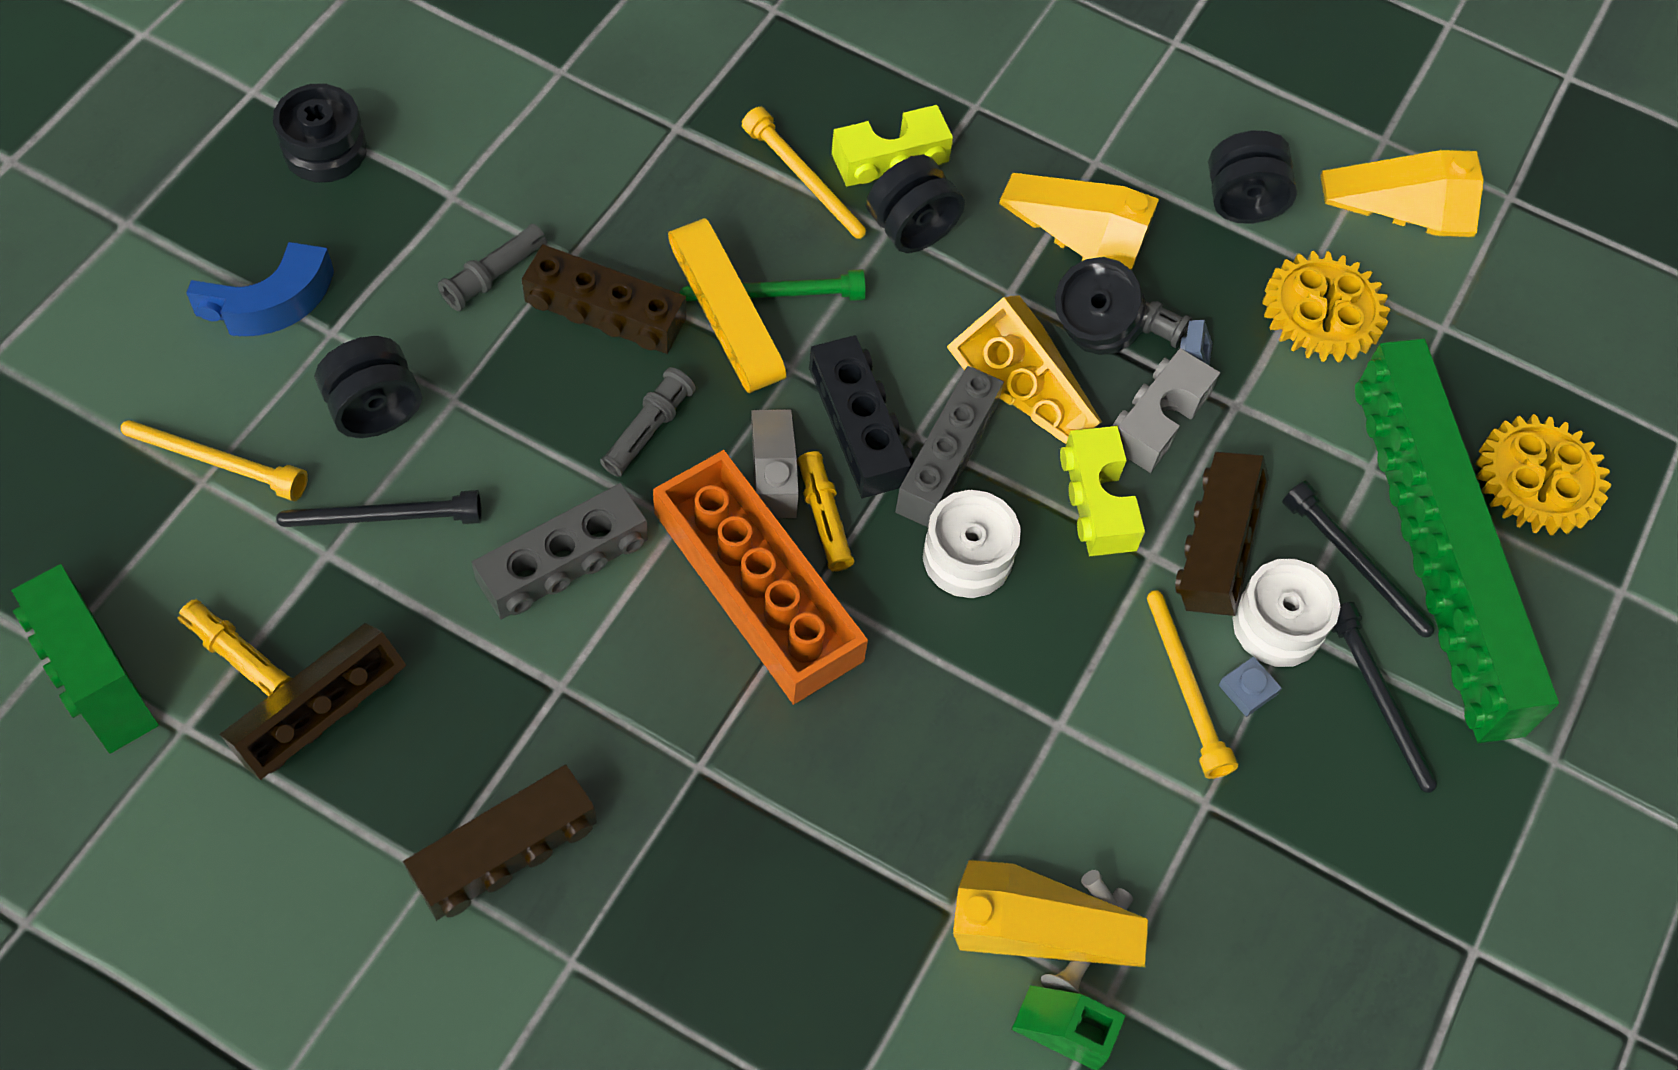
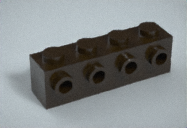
(604, 299)
(1223, 533)
(313, 700)
(501, 843)

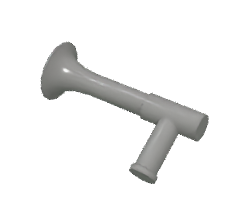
(1071, 976)

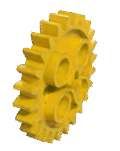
(1299, 307)
(1570, 473)

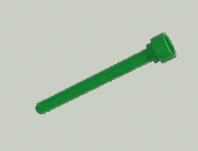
(848, 285)

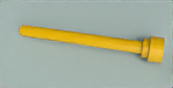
(760, 126)
(286, 481)
(1216, 758)

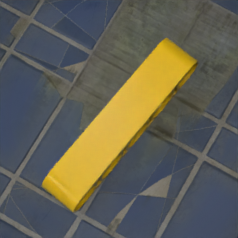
(727, 305)

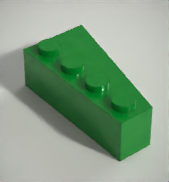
(81, 659)

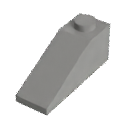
(775, 461)

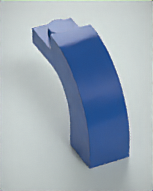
(272, 303)

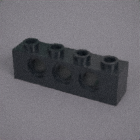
(871, 469)

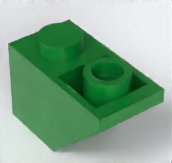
(1069, 1024)

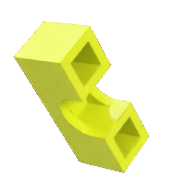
(866, 156)
(1105, 521)

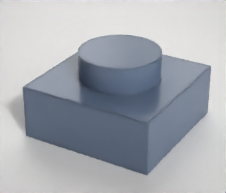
(1198, 341)
(1250, 686)

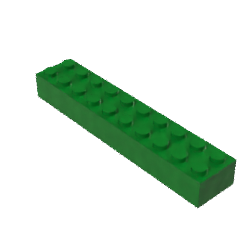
(1454, 544)

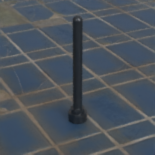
(1304, 502)
(461, 507)
(1348, 626)

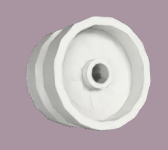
(971, 543)
(1286, 612)

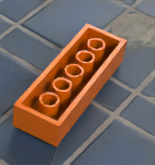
(759, 576)

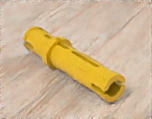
(820, 496)
(221, 638)

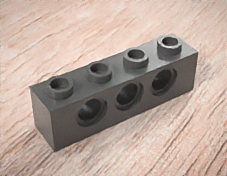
(949, 445)
(570, 531)

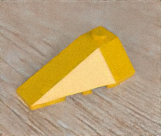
(1424, 189)
(1083, 214)
(1018, 350)
(1030, 915)

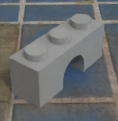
(1178, 386)

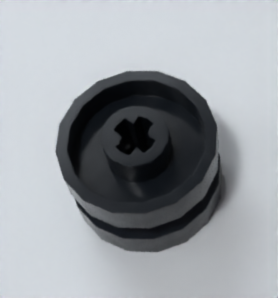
(320, 132)
(1252, 177)
(915, 203)
(1097, 283)
(368, 386)

